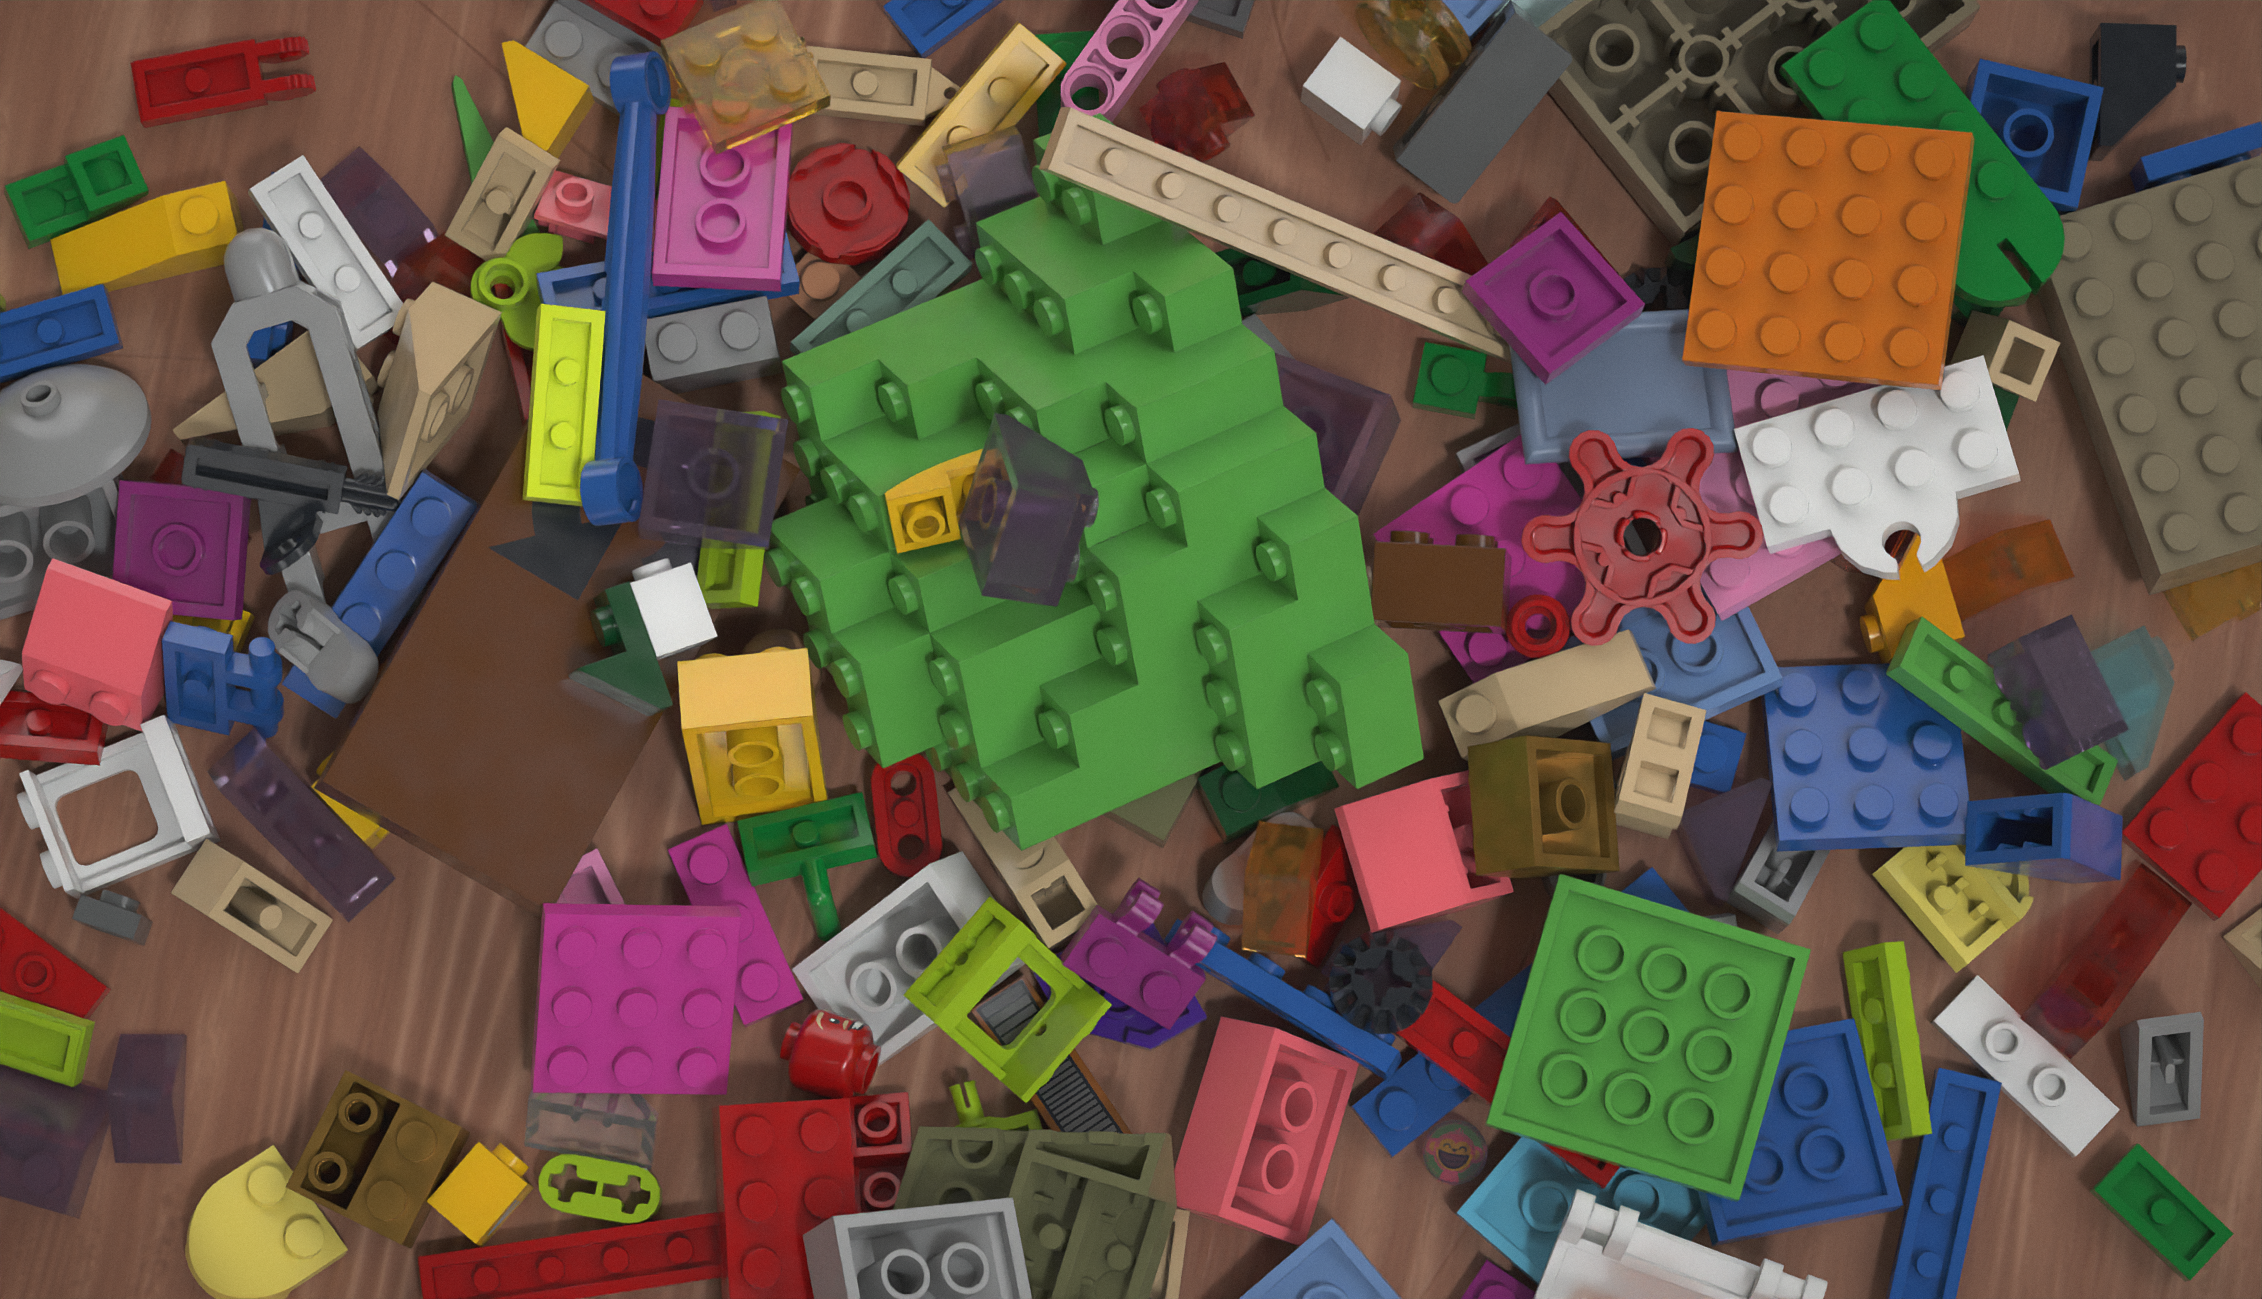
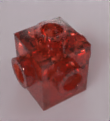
(1197, 111)

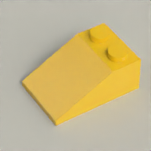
(751, 733)

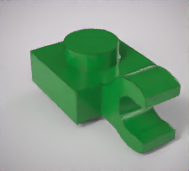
(1455, 380)

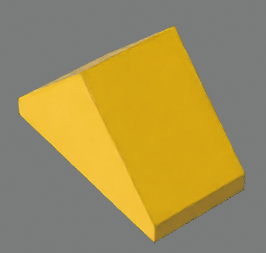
(546, 98)

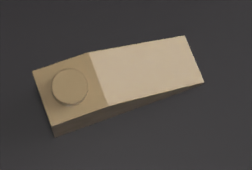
(294, 403)
(1548, 693)

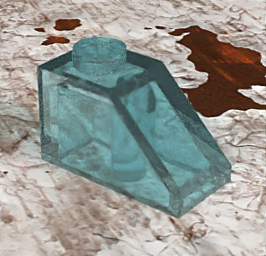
(2141, 684)

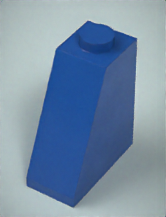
(2045, 838)

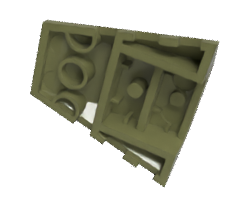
(1084, 1202)

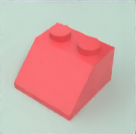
(97, 646)

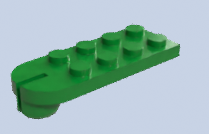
(1884, 74)

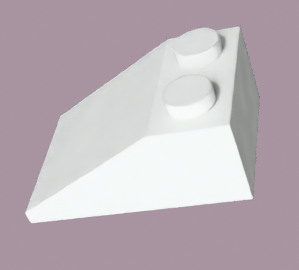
(890, 946)

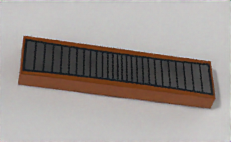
(1072, 1095)

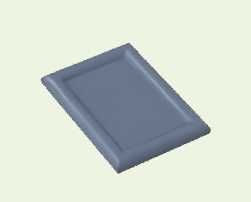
(1628, 389)

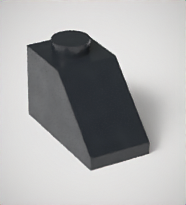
(2138, 74)

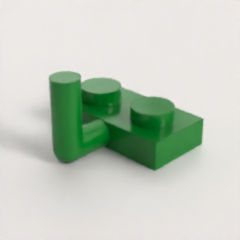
(808, 843)

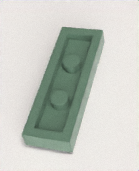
(910, 275)

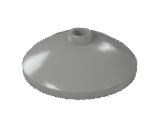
(68, 432)

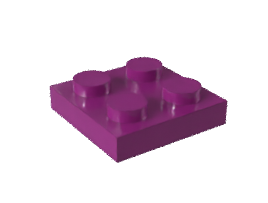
(1553, 298)
(183, 546)

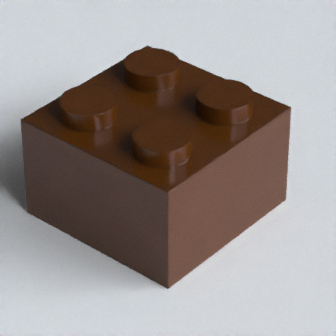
(1441, 585)

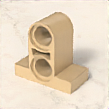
(1658, 766)

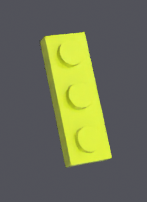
(563, 402)

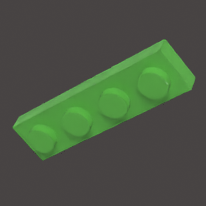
(1968, 696)

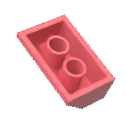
(1263, 1130)

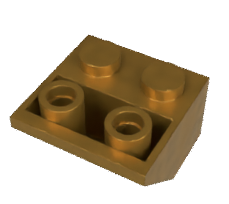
(377, 1159)

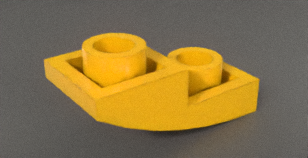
(930, 504)

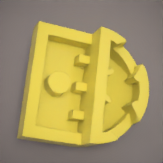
(1953, 903)
(257, 1235)

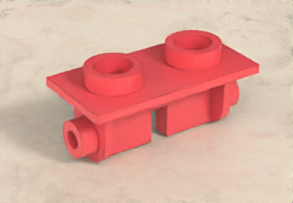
(578, 208)

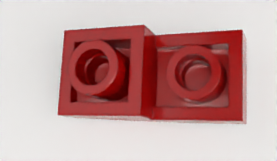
(880, 1148)

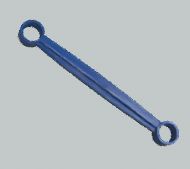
(612, 483)

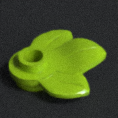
(518, 270)

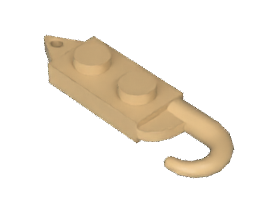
(881, 86)

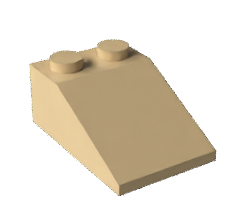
(430, 379)

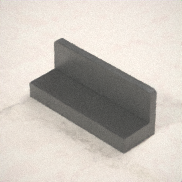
(1481, 104)

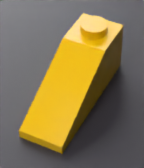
(150, 240)

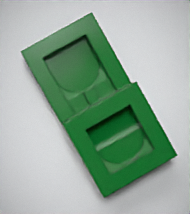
(76, 193)

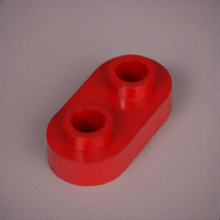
(906, 816)

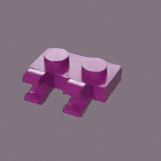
(1133, 965)

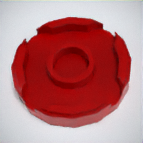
(847, 204)

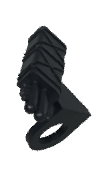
(287, 492)

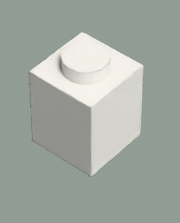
(1352, 92)
(672, 607)

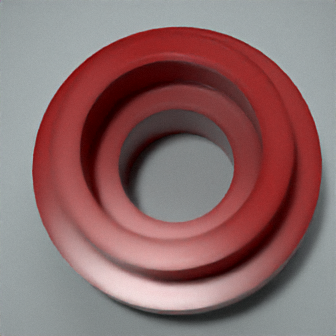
(1529, 607)

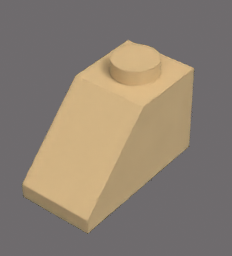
(252, 905)

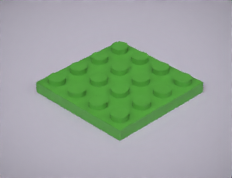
(1648, 1037)

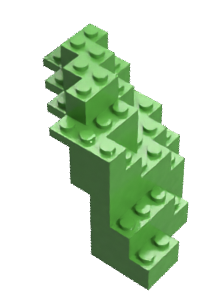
(1208, 597)

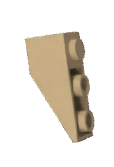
(1037, 878)

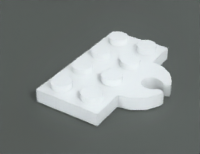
(1879, 467)

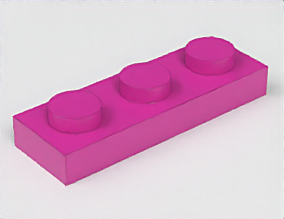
(718, 877)

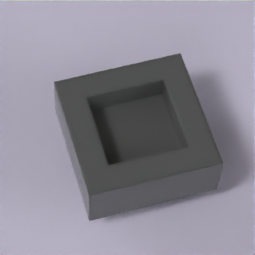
(114, 916)

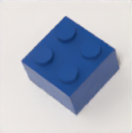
(2042, 122)

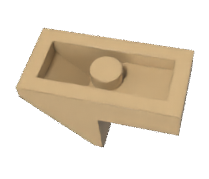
(502, 196)

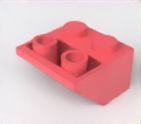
(1416, 852)

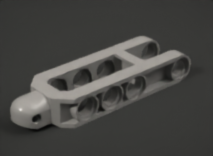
(270, 294)

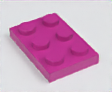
(721, 212)

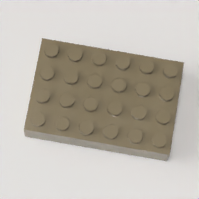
(1661, 69)
(2167, 364)

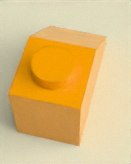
(1904, 600)

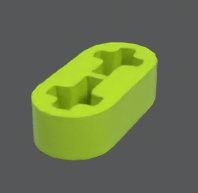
(603, 1173)

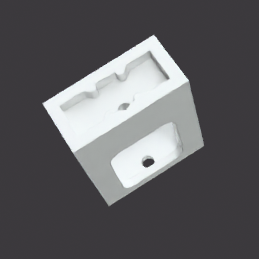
(170, 789)

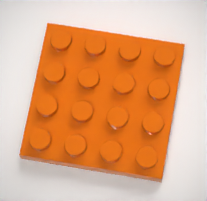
(1828, 250)

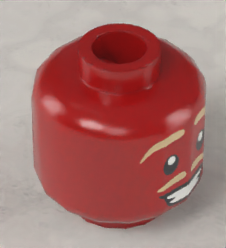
(830, 1055)

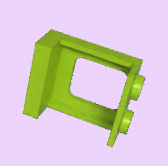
(973, 965)

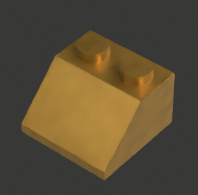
(1542, 807)

